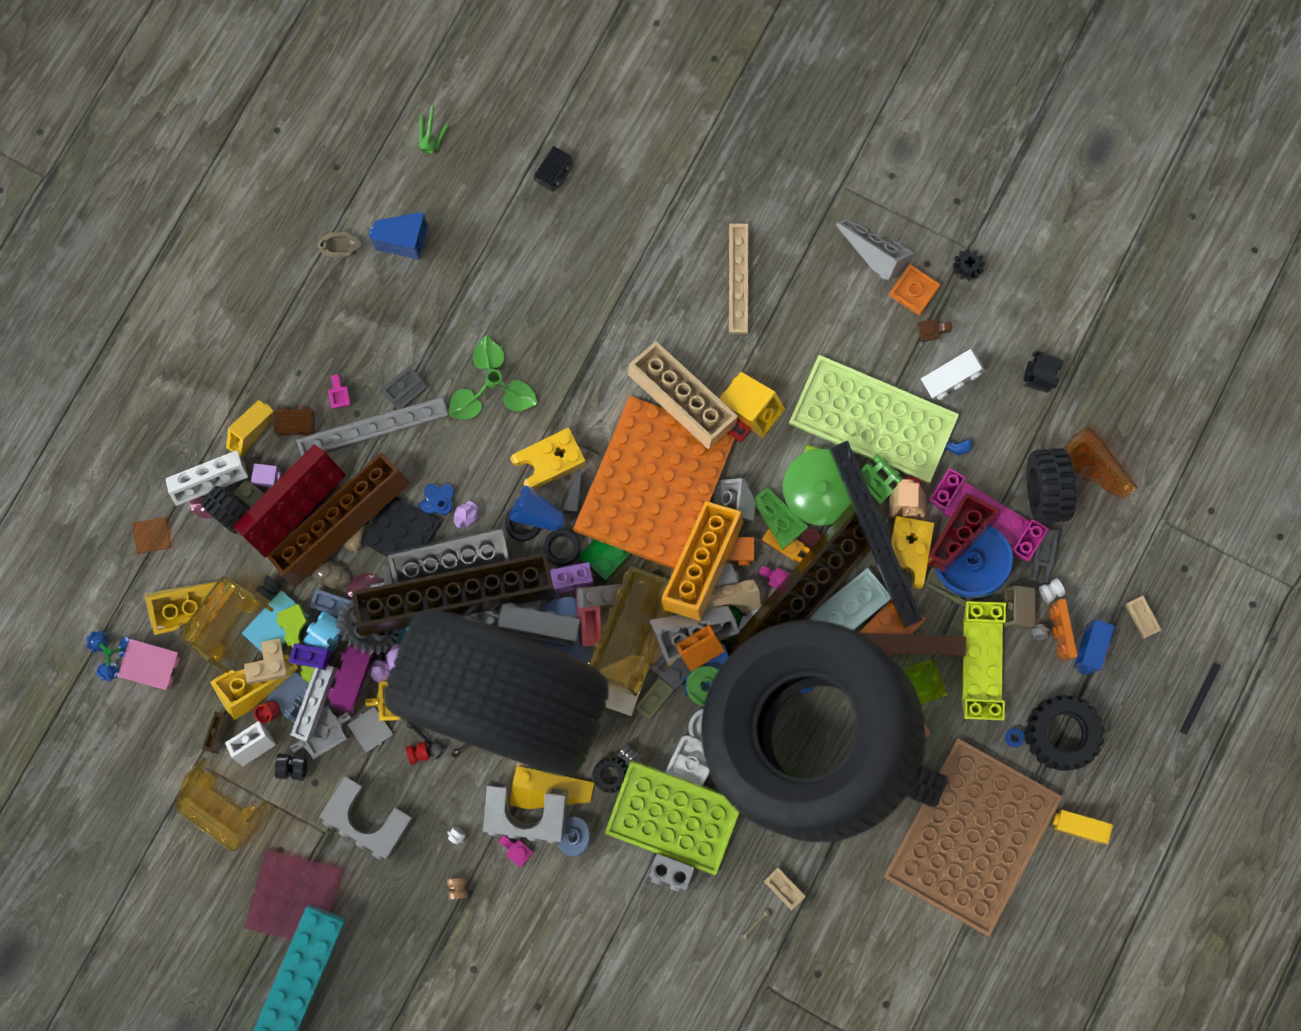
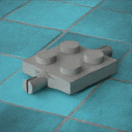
(327, 734)

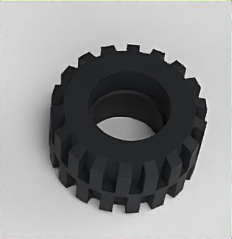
(223, 507)

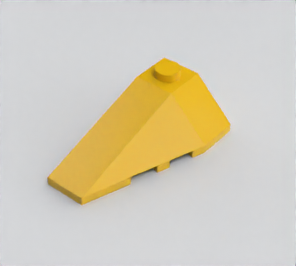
(175, 606)

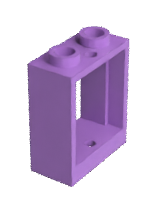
(566, 577)

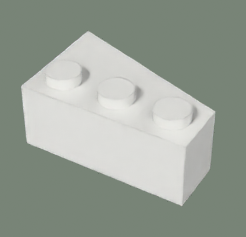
(953, 375)

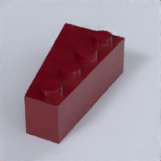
(964, 528)

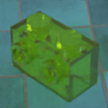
(926, 681)

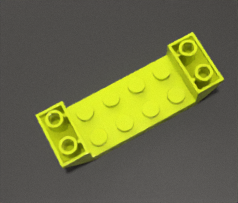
(983, 661)

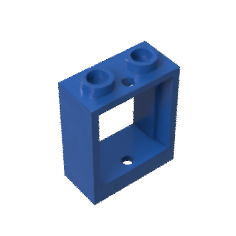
(1093, 647)

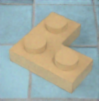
(271, 666)

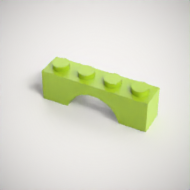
(293, 621)

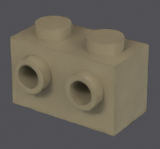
(1019, 607)

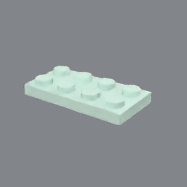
(854, 601)

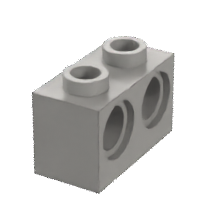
(672, 868)

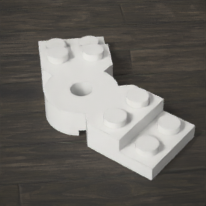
(688, 759)

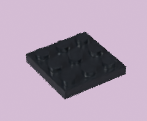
(400, 527)

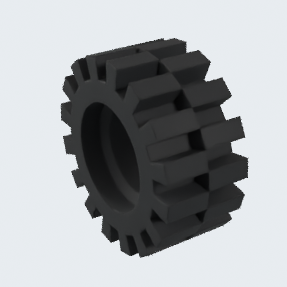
(598, 774)

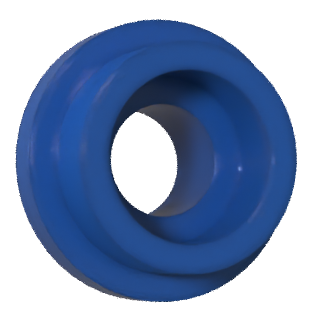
(1021, 737)

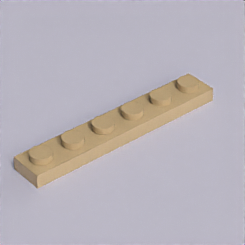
(738, 278)

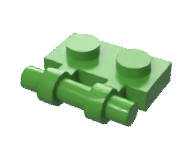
(876, 483)

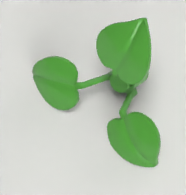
(487, 356)

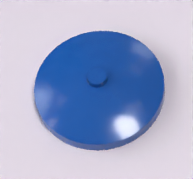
(981, 568)

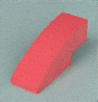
(589, 623)

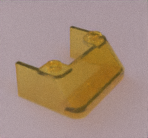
(216, 618)
(213, 811)

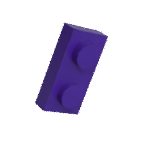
(310, 656)

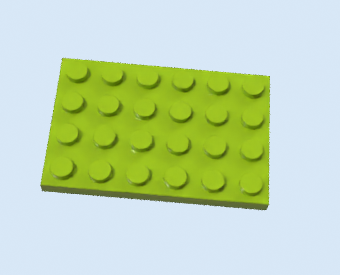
(672, 817)

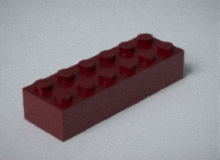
(289, 500)

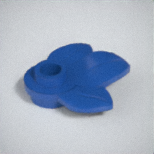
(435, 497)

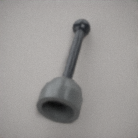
(436, 749)

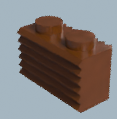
(294, 422)

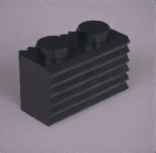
(553, 169)

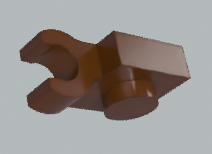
(930, 330)

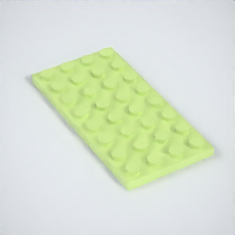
(874, 418)

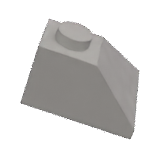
(735, 495)

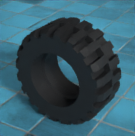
(1051, 485)
(1090, 729)
(928, 787)

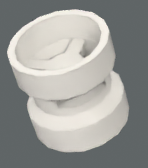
(1052, 590)

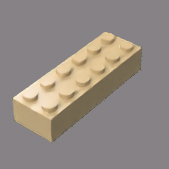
(682, 395)

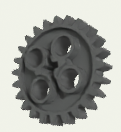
(374, 642)

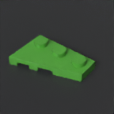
(779, 518)

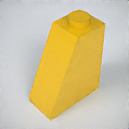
(249, 427)
(1082, 827)

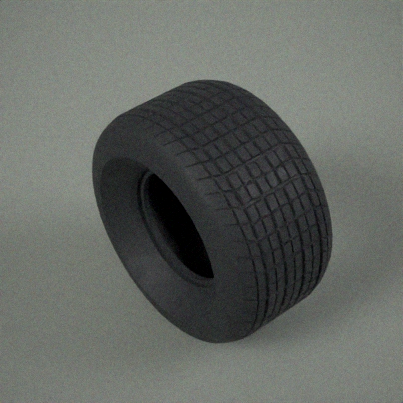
(496, 691)
(741, 719)

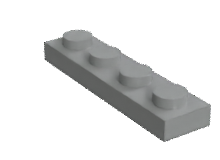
(313, 703)

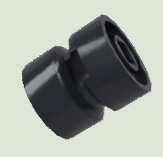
(284, 764)

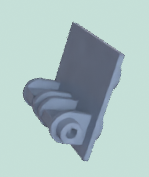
(290, 695)

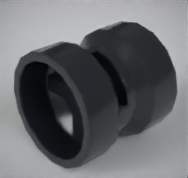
(270, 586)

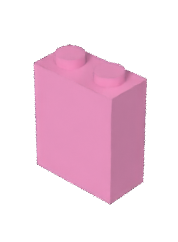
(148, 664)

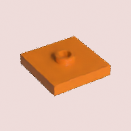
(914, 289)

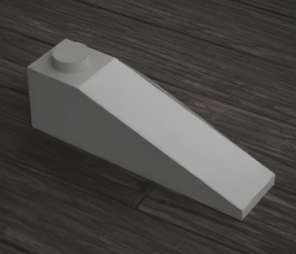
(881, 255)

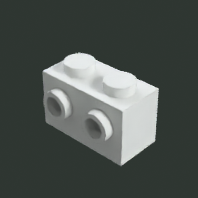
(250, 744)

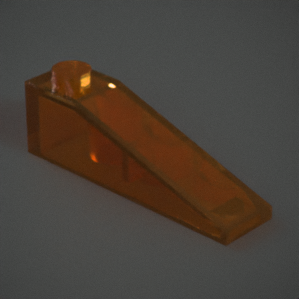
(1097, 463)

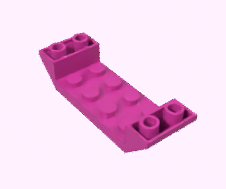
(1021, 534)

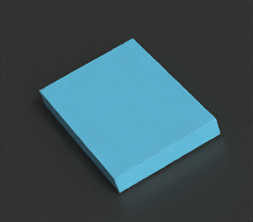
(265, 626)

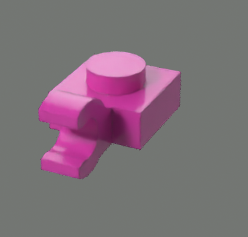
(338, 395)
(775, 577)
(517, 852)

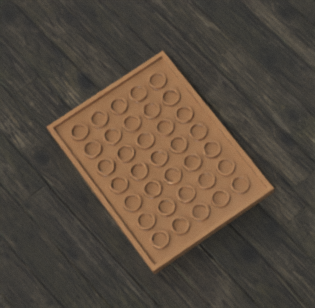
(976, 839)

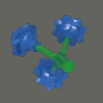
(98, 642)

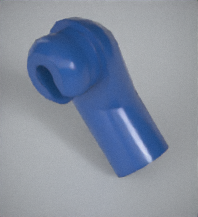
(960, 448)

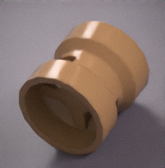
(457, 888)

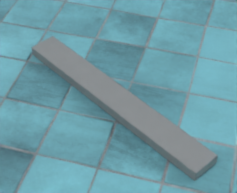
(374, 425)

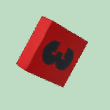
(740, 431)

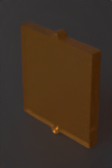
(151, 535)

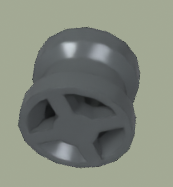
(628, 753)

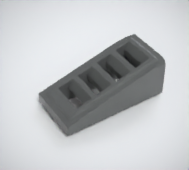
(572, 502)

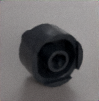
(1042, 371)

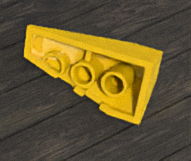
(239, 696)
(531, 785)

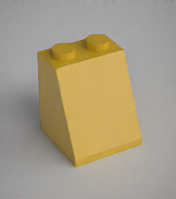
(753, 403)

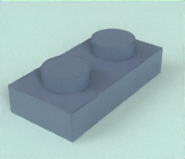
(327, 602)

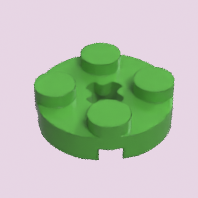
(694, 682)

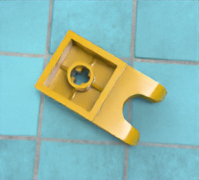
(544, 459)
(915, 555)

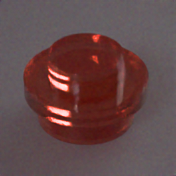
(810, 538)

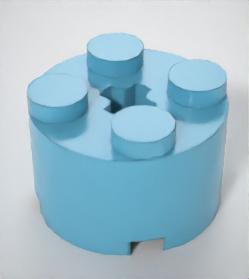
(323, 633)

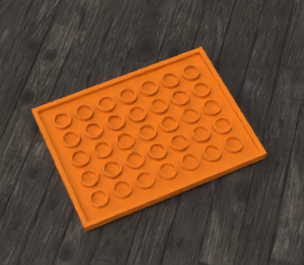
(651, 484)

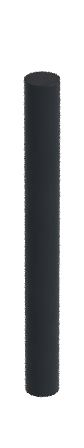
(1200, 698)

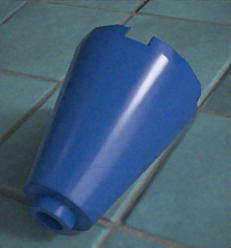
(536, 511)

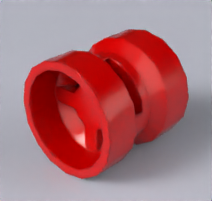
(267, 711)
(417, 753)

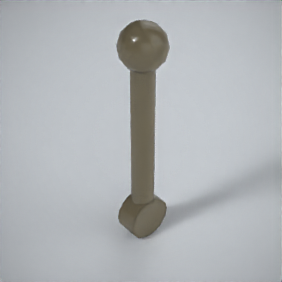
(743, 937)

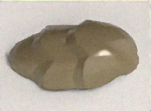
(338, 244)
(331, 574)

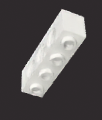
(202, 478)

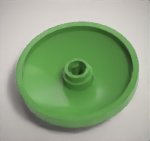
(815, 488)

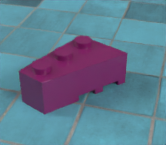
(349, 680)

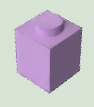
(265, 475)

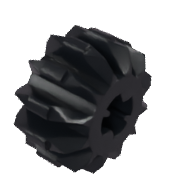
(971, 258)

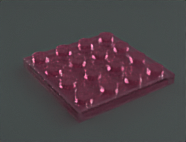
(286, 889)

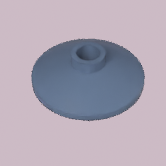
(570, 844)

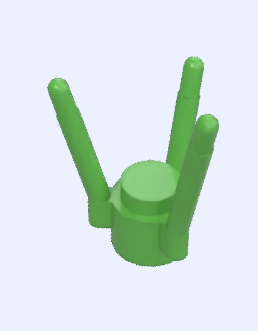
(427, 143)

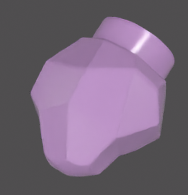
(466, 514)
(379, 670)

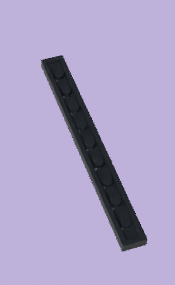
(875, 534)

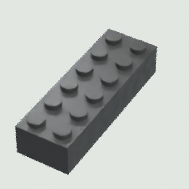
(449, 555)

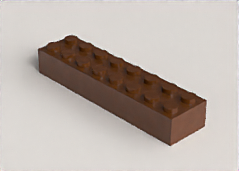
(337, 519)

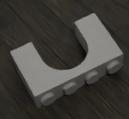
(338, 815)
(500, 820)

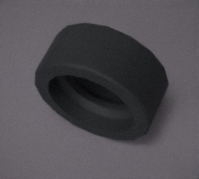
(561, 533)
(518, 536)

